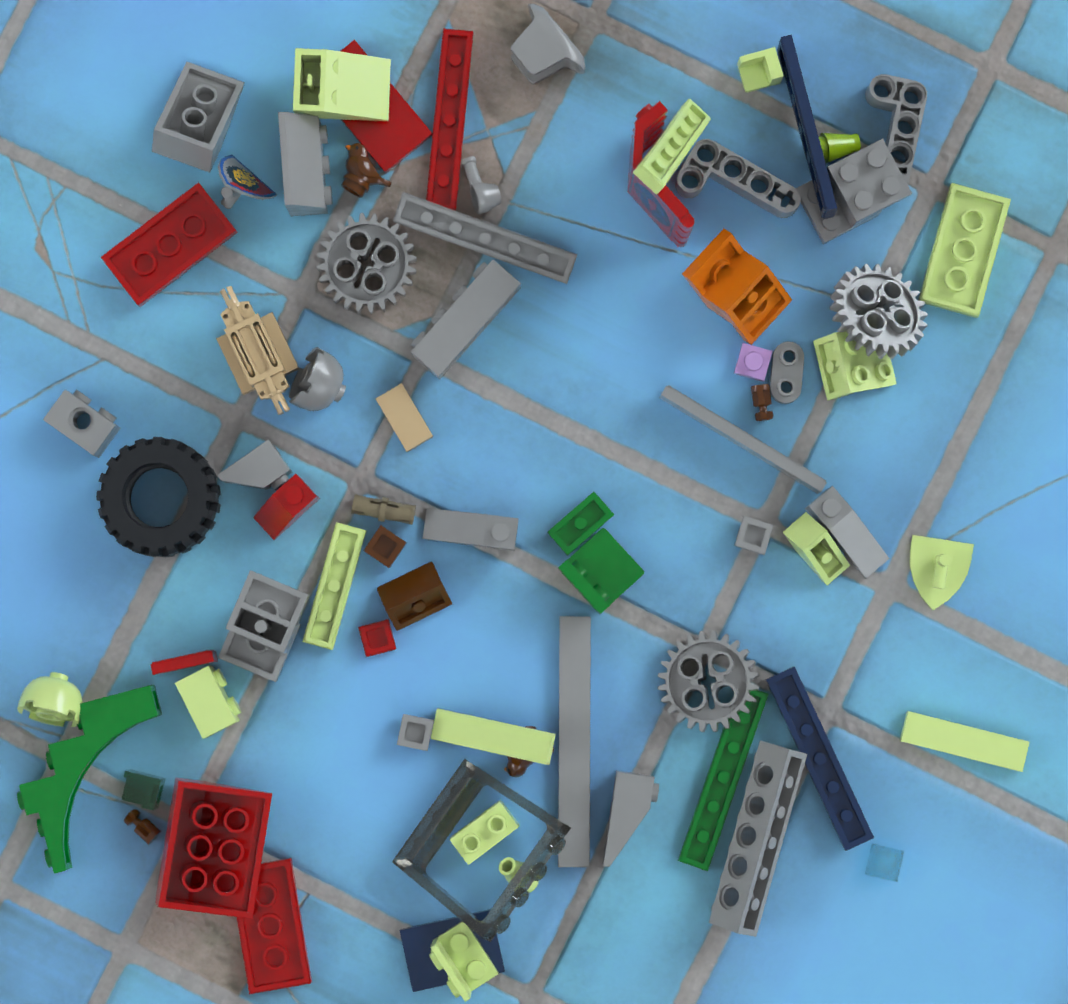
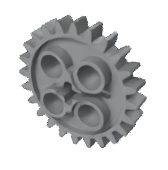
(340, 252)
(878, 311)
(736, 676)

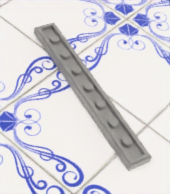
(574, 738)

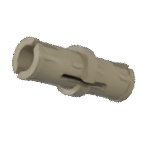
(383, 509)

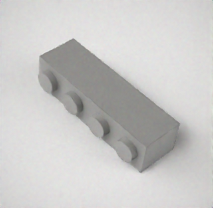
(465, 319)

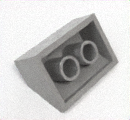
(304, 164)

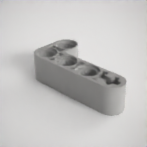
(901, 111)
(741, 184)

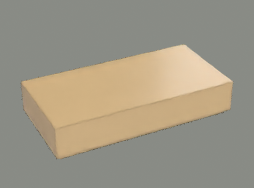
(404, 417)

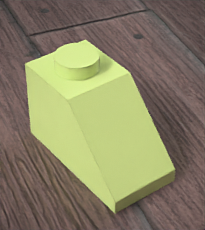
(816, 548)

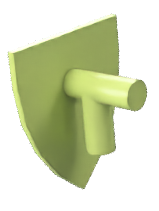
(938, 567)

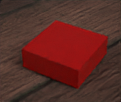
(377, 638)

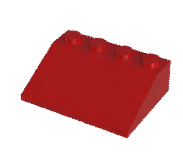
(213, 848)

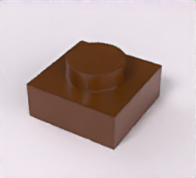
(385, 546)

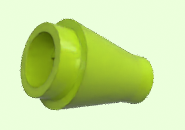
(838, 145)

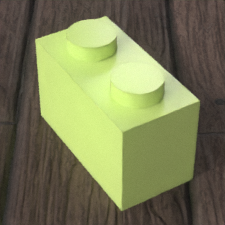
(208, 701)

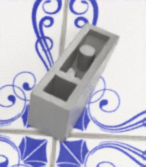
(471, 529)
(847, 531)
(629, 806)

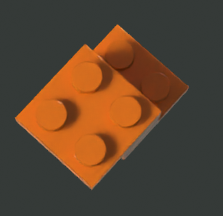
(737, 286)

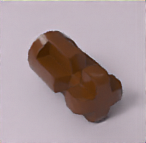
(762, 398)
(143, 828)

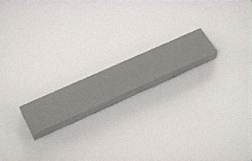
(484, 237)
(743, 439)

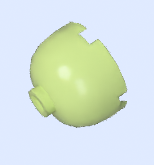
(51, 700)

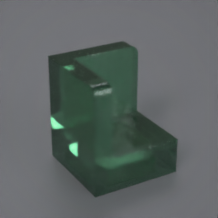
(143, 789)

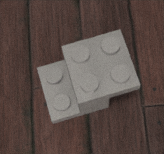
(861, 187)
(263, 626)

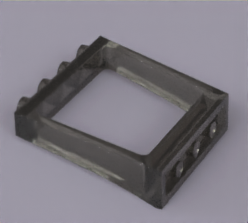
(440, 822)

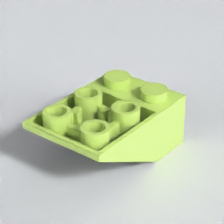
(341, 85)

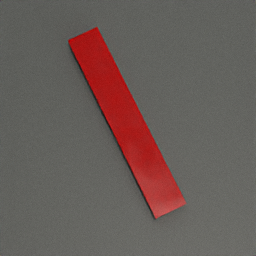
(449, 117)

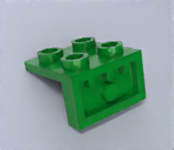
(601, 570)

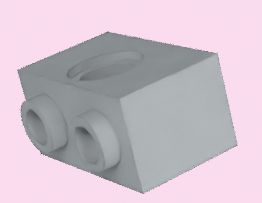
(64, 418)

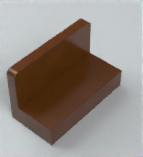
(414, 596)

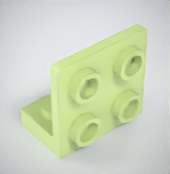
(848, 369)
(462, 960)

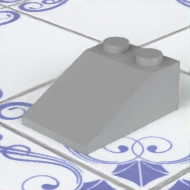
(197, 117)

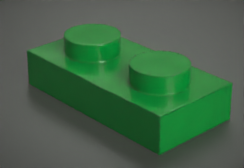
(580, 523)

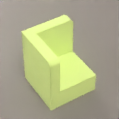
(760, 70)

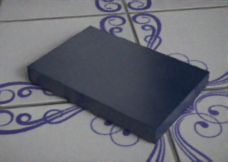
(417, 944)

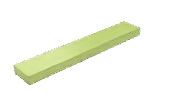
(672, 146)

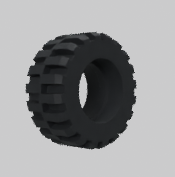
(118, 487)

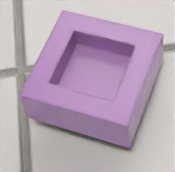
(753, 362)

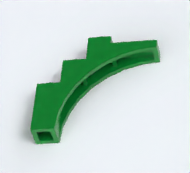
(71, 758)

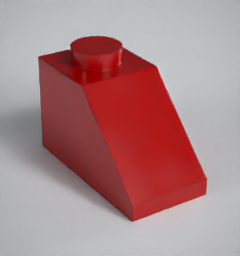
(285, 506)

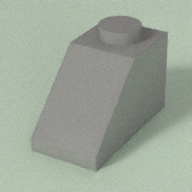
(258, 469)

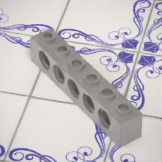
(757, 839)

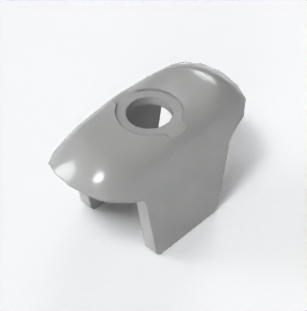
(544, 48)

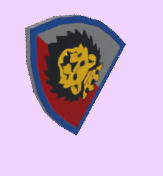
(240, 181)

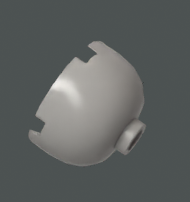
(318, 382)

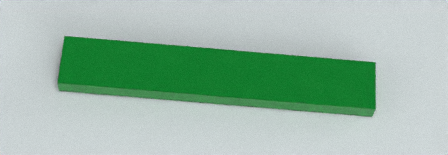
(721, 785)

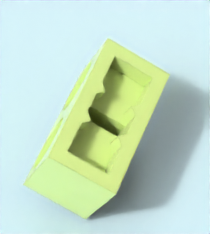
(484, 832)

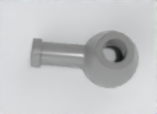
(483, 195)

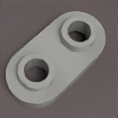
(786, 372)

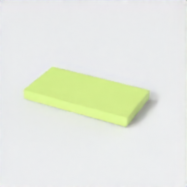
(964, 250)

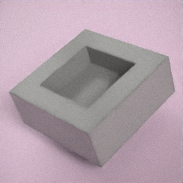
(753, 535)
(415, 732)

